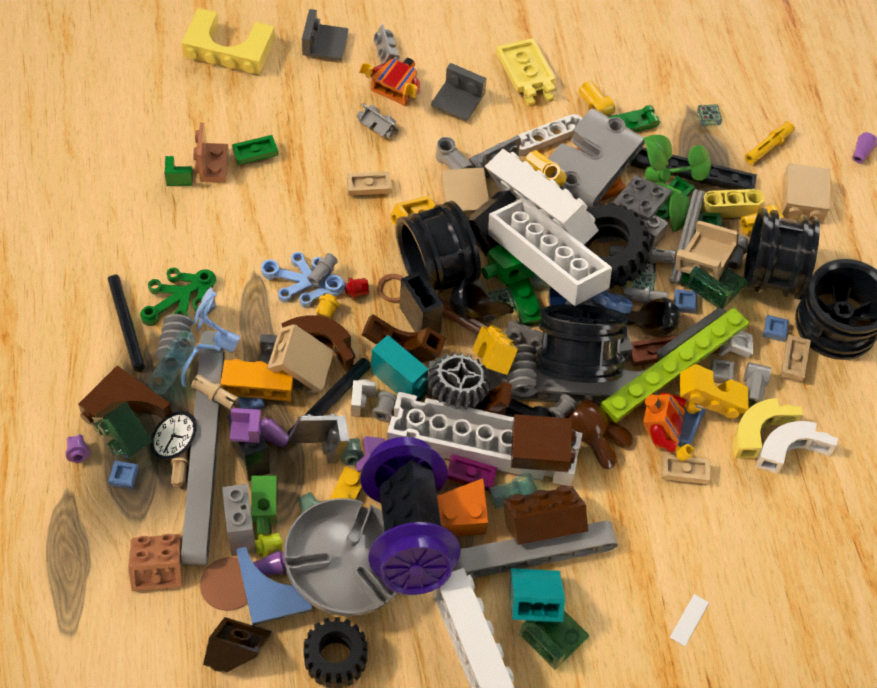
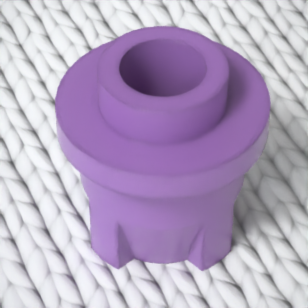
(77, 449)

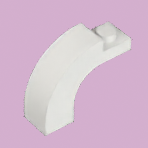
(792, 436)

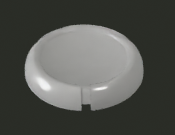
(330, 560)

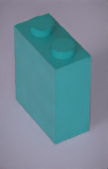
(399, 368)
(536, 595)

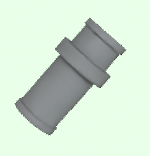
(741, 250)
(324, 266)

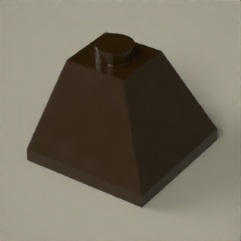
(234, 644)

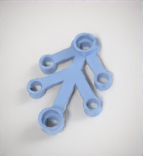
(303, 283)

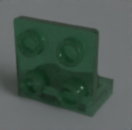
(715, 291)
(554, 639)

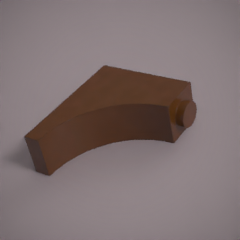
(122, 387)

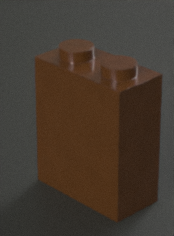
(542, 443)

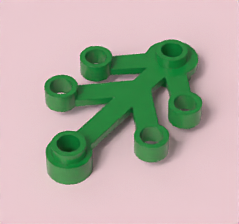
(179, 293)

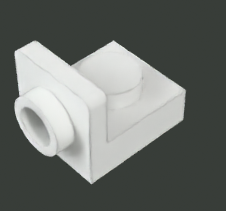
(739, 344)
(360, 390)

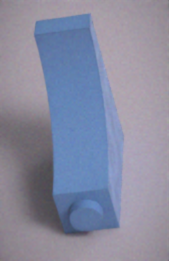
(268, 598)

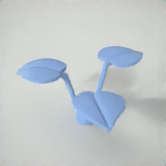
(223, 337)

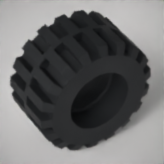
(335, 633)

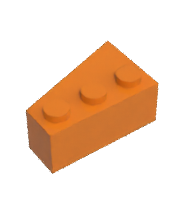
(464, 509)

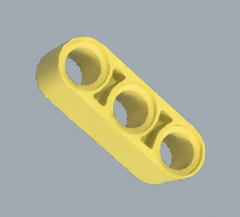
(733, 202)

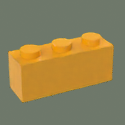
(256, 381)

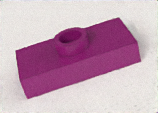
(468, 471)

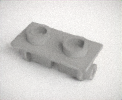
(385, 45)
(384, 126)
(523, 334)

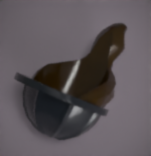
(473, 303)
(656, 316)

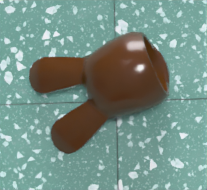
(593, 425)

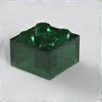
(121, 429)

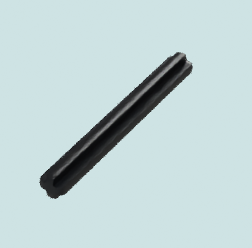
(126, 322)
(339, 389)

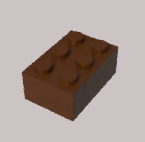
(545, 515)

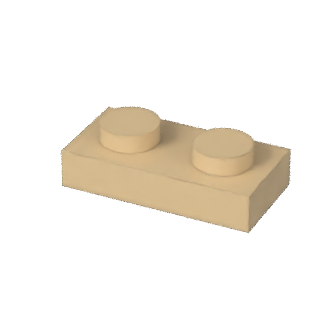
(369, 183)
(795, 358)
(692, 470)

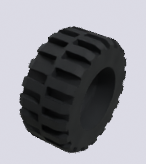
(626, 225)

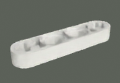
(549, 137)

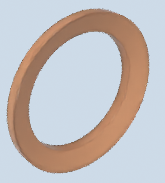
(382, 280)

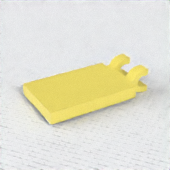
(527, 69)

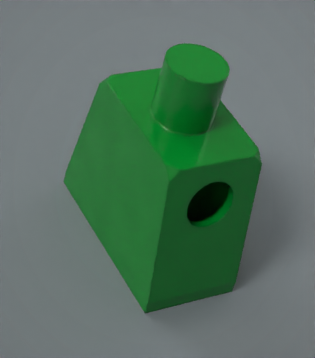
(505, 266)

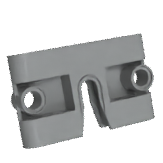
(606, 153)

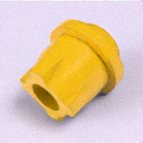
(327, 306)

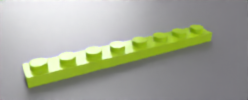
(670, 366)

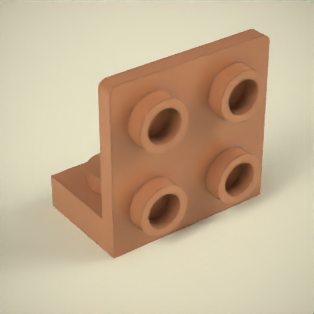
(210, 158)
(155, 562)

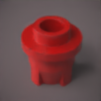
(356, 287)

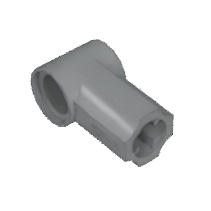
(452, 156)
(756, 379)

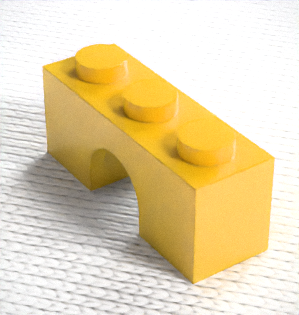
(495, 349)
(699, 388)

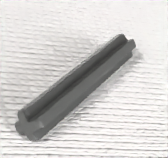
(689, 333)

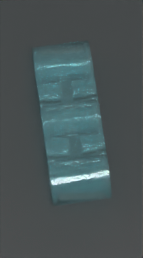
(168, 372)

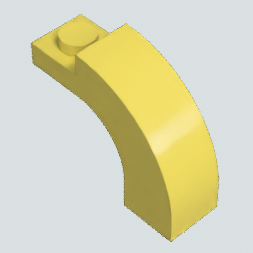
(747, 436)

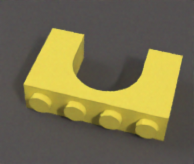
(248, 56)

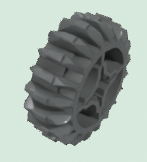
(459, 380)

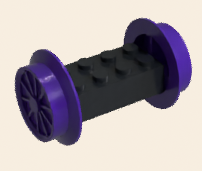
(414, 550)

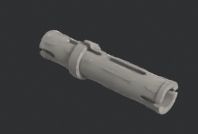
(655, 255)

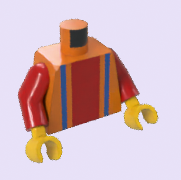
(393, 79)
(664, 422)

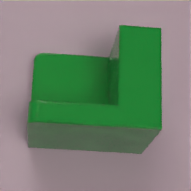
(177, 174)

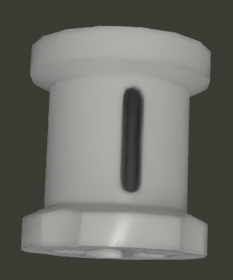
(385, 406)
(563, 407)

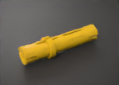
(775, 137)

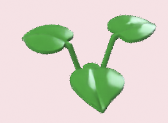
(659, 152)

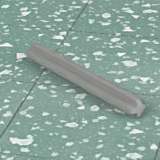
(688, 230)

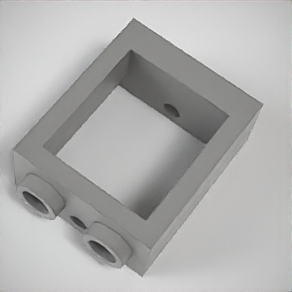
(238, 518)

